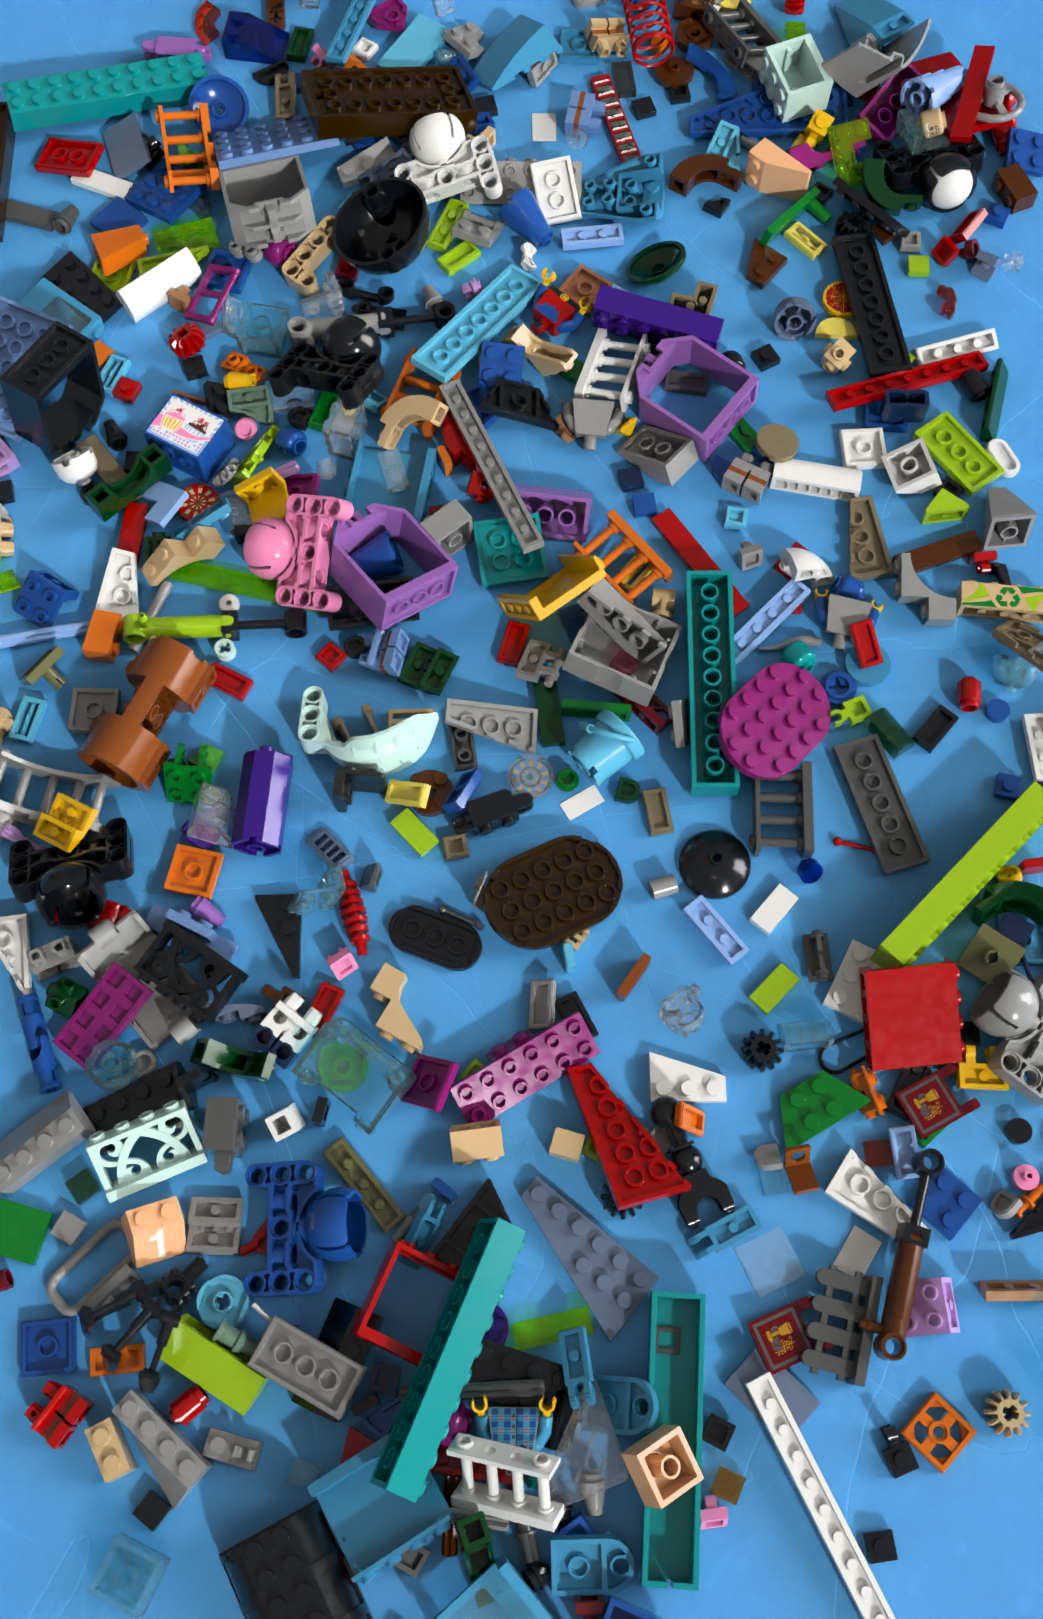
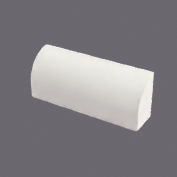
(151, 288)
(816, 479)

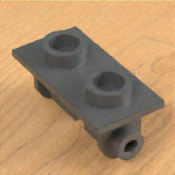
(817, 956)

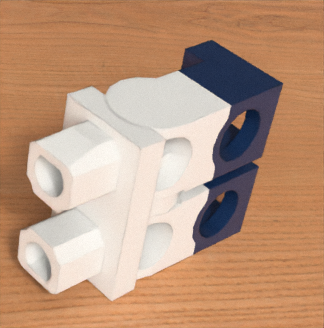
(291, 1024)

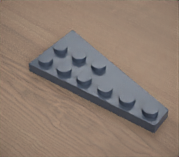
(599, 1267)

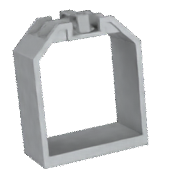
(268, 202)

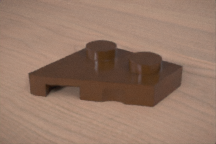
(764, 264)

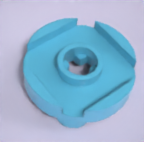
(217, 1288)

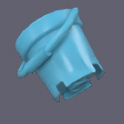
(605, 747)

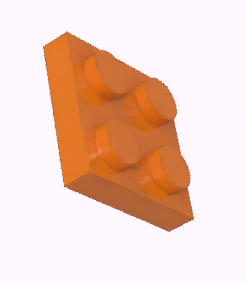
(194, 872)

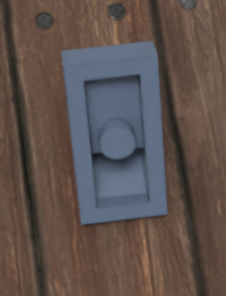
(985, 265)

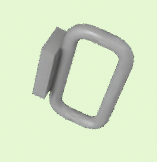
(111, 1286)

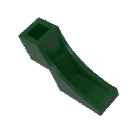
(475, 1543)

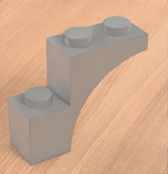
(908, 588)

